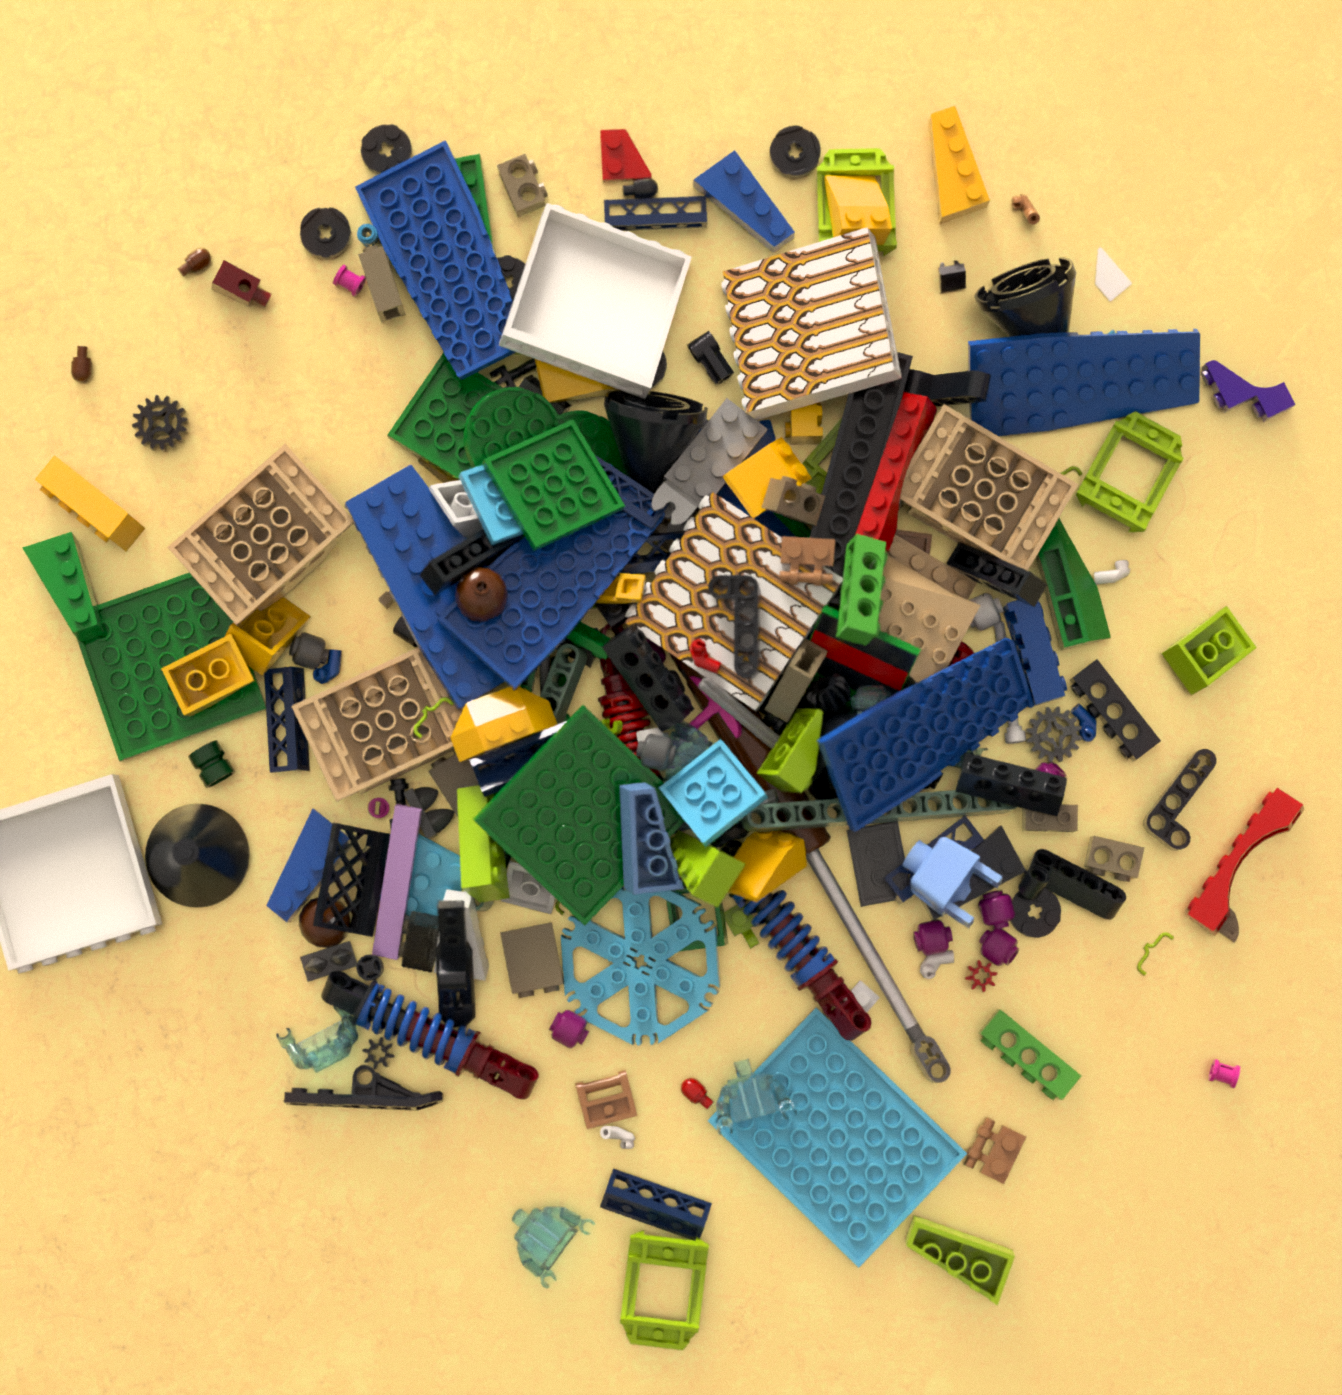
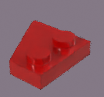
(621, 157)

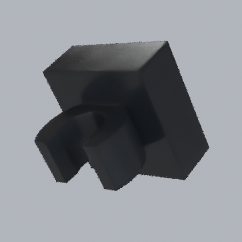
(952, 277)

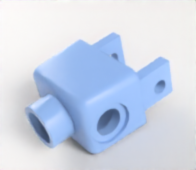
(944, 876)

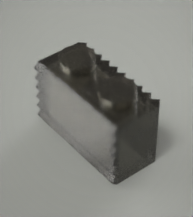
(420, 942)

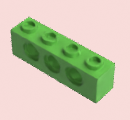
(856, 577)
(1064, 1077)

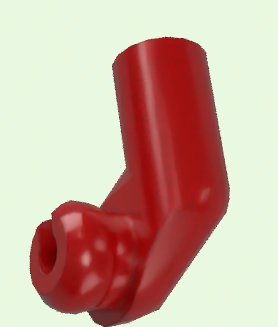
(701, 658)

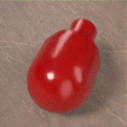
(696, 1092)

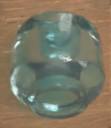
(868, 696)

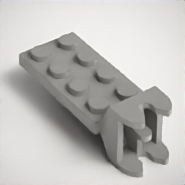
(700, 468)

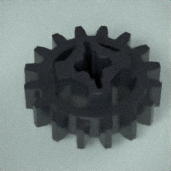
(166, 415)

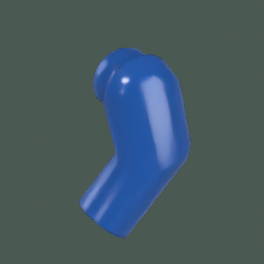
(329, 670)
(1086, 721)

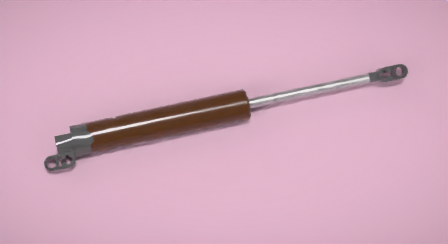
(751, 754)

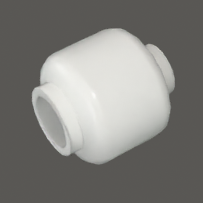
(988, 613)

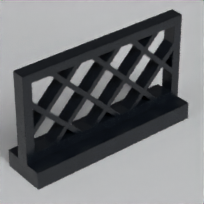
(368, 882)

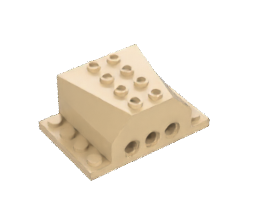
(983, 490)
(263, 536)
(925, 606)
(367, 724)

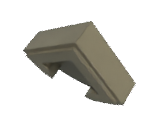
(386, 600)
(1230, 928)

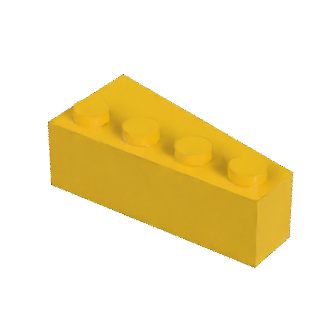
(955, 169)
(89, 503)

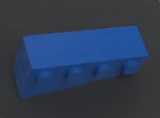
(741, 196)
(1035, 651)
(304, 867)

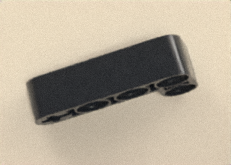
(949, 388)
(742, 627)
(1183, 796)
(1071, 883)

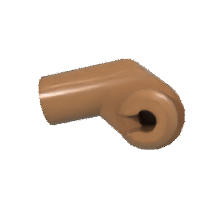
(1022, 202)

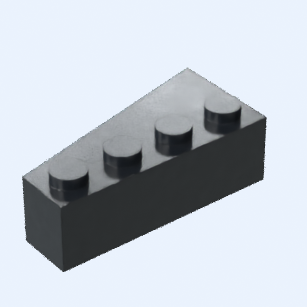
(998, 855)

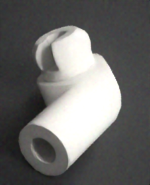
(1113, 576)
(932, 963)
(615, 1132)

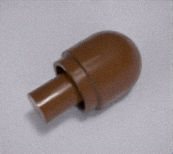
(195, 261)
(81, 365)

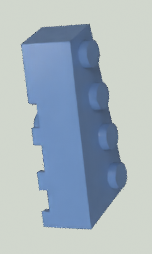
(645, 844)

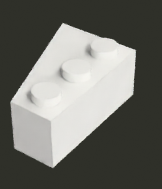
(473, 933)

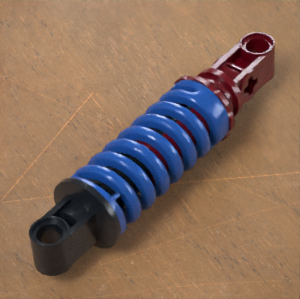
(805, 958)
(423, 1032)

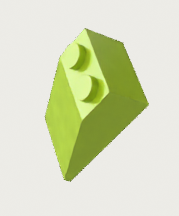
(1209, 650)
(795, 753)

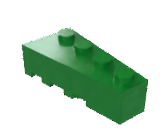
(67, 581)

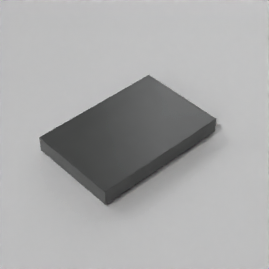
(875, 854)

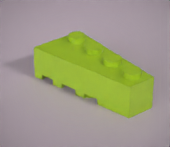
(480, 855)
(704, 869)
(966, 1257)

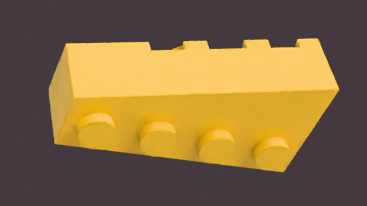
(805, 425)

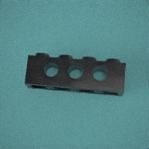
(470, 554)
(997, 574)
(648, 691)
(1128, 715)
(1011, 784)

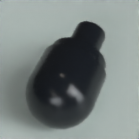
(641, 188)

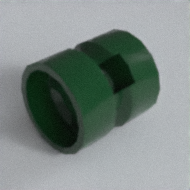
(211, 763)

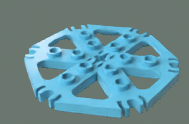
(640, 985)

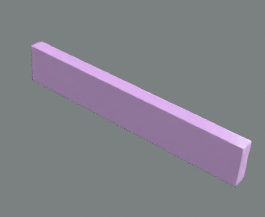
(397, 881)

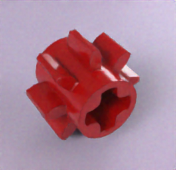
(985, 969)

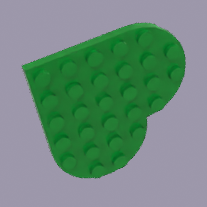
(519, 414)

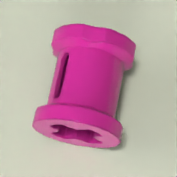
(349, 280)
(1224, 1073)

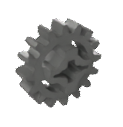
(1056, 746)

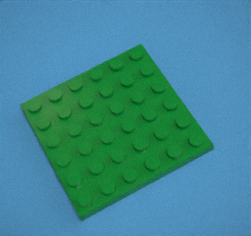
(142, 637)
(566, 813)

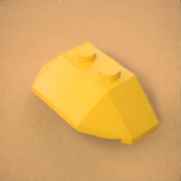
(499, 721)

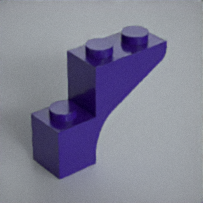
(1234, 391)

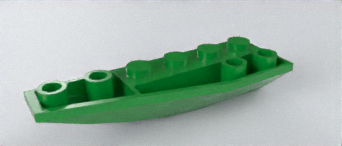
(1070, 592)

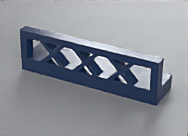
(656, 220)
(632, 510)
(649, 562)
(296, 741)
(502, 769)
(904, 894)
(654, 1209)

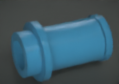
(362, 232)

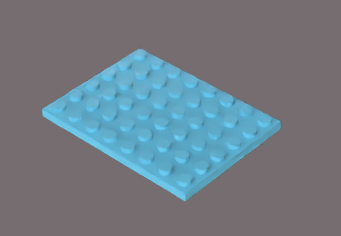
(855, 1149)

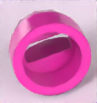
(383, 807)

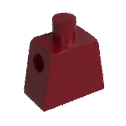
(228, 282)

